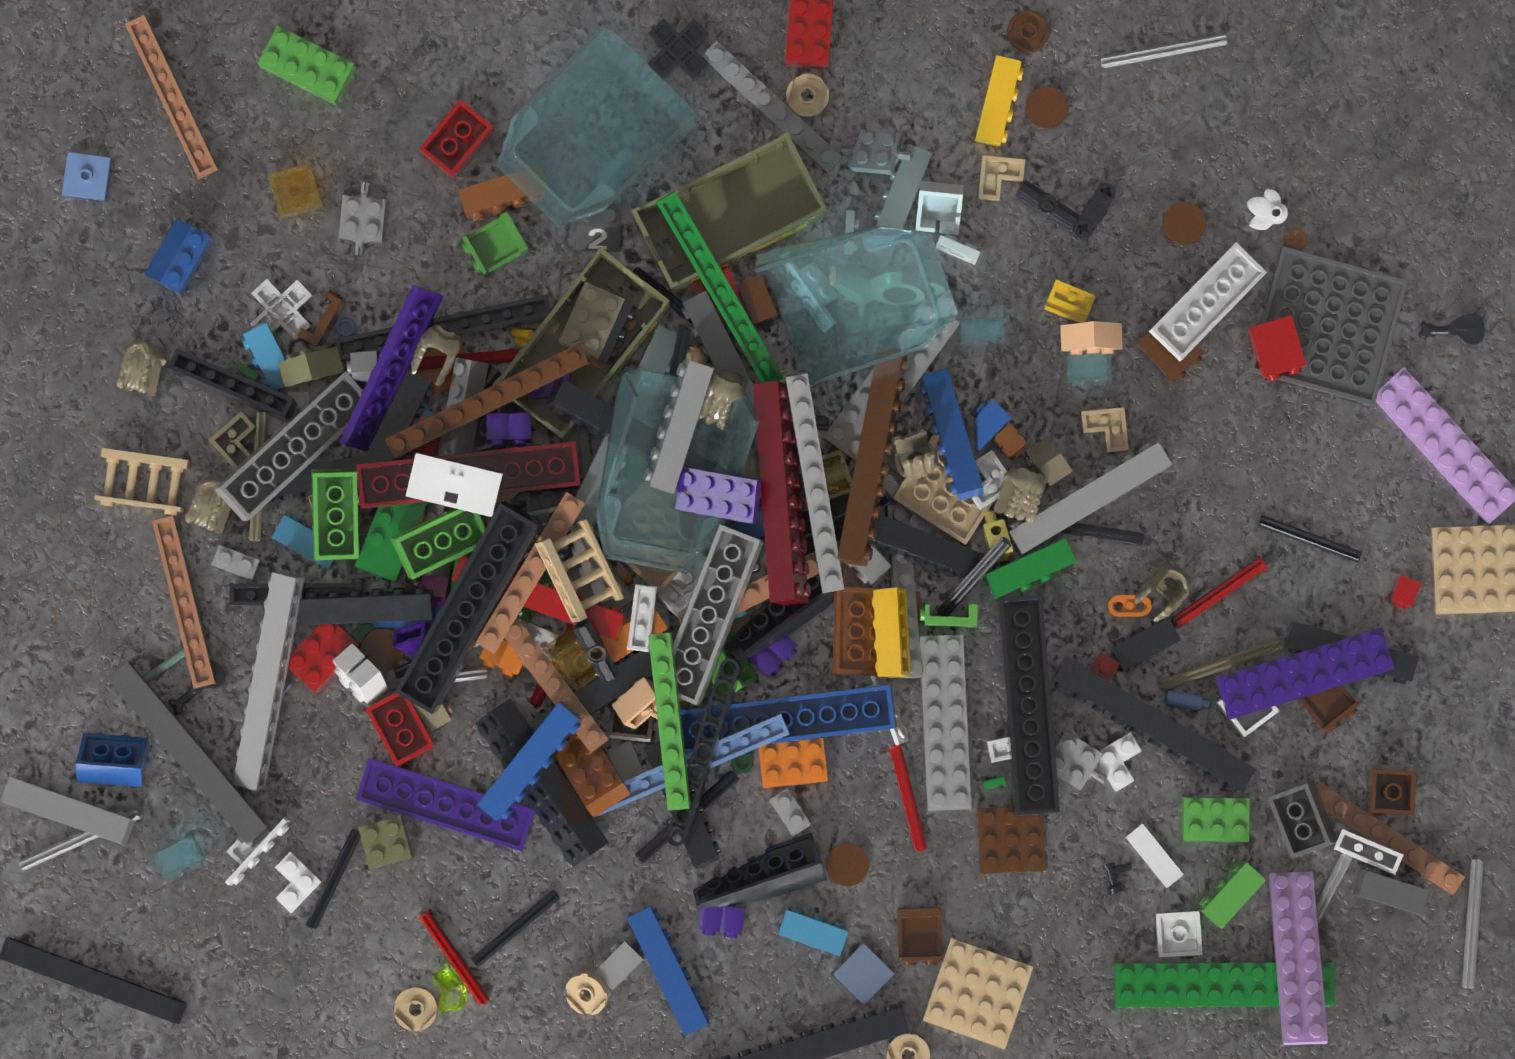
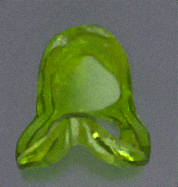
(445, 981)

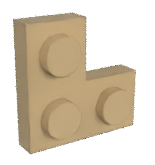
(994, 171)
(1110, 422)

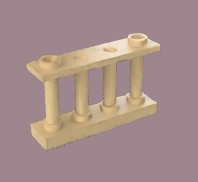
(155, 464)
(558, 571)

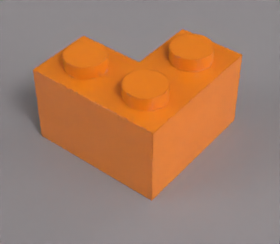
(504, 658)

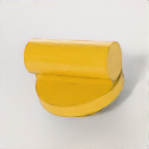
(521, 336)

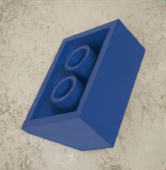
(179, 256)
(988, 423)
(112, 759)

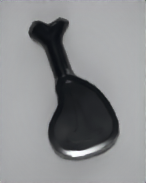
(1467, 328)
(220, 678)

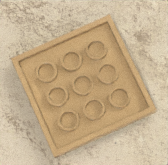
(934, 503)
(1473, 569)
(977, 993)

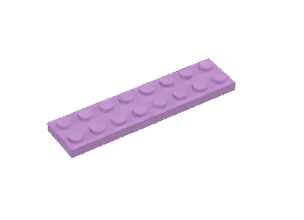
(1446, 445)
(1298, 958)

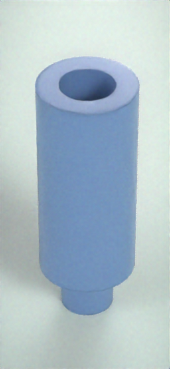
(1186, 700)

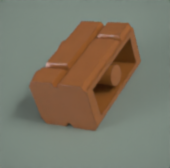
(1010, 443)

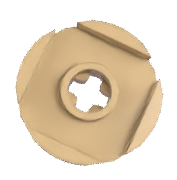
(801, 85)
(597, 988)
(403, 1010)
(912, 1043)

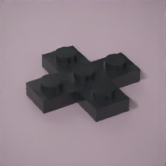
(678, 49)

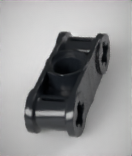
(1094, 212)

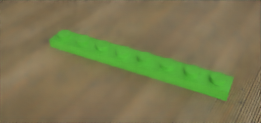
(669, 721)

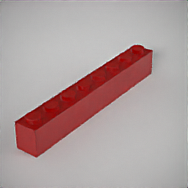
(547, 601)

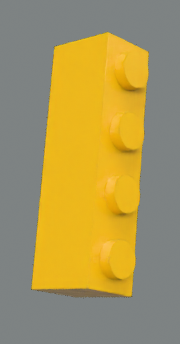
(998, 100)
(891, 632)

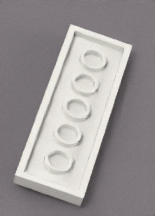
(1208, 301)

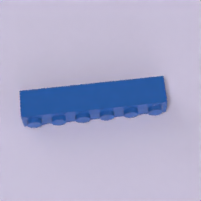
(952, 434)
(529, 761)
(668, 971)

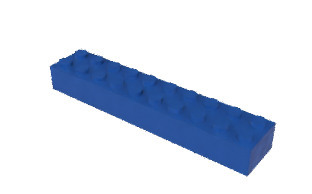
(804, 715)

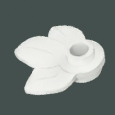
(1263, 210)

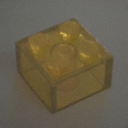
(296, 191)

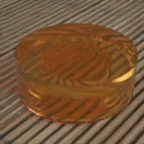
(1295, 240)

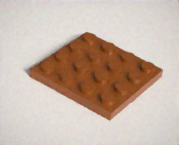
(855, 632)

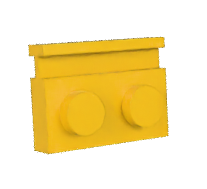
(1069, 302)

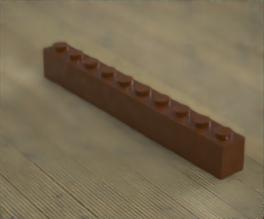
(488, 400)
(872, 461)

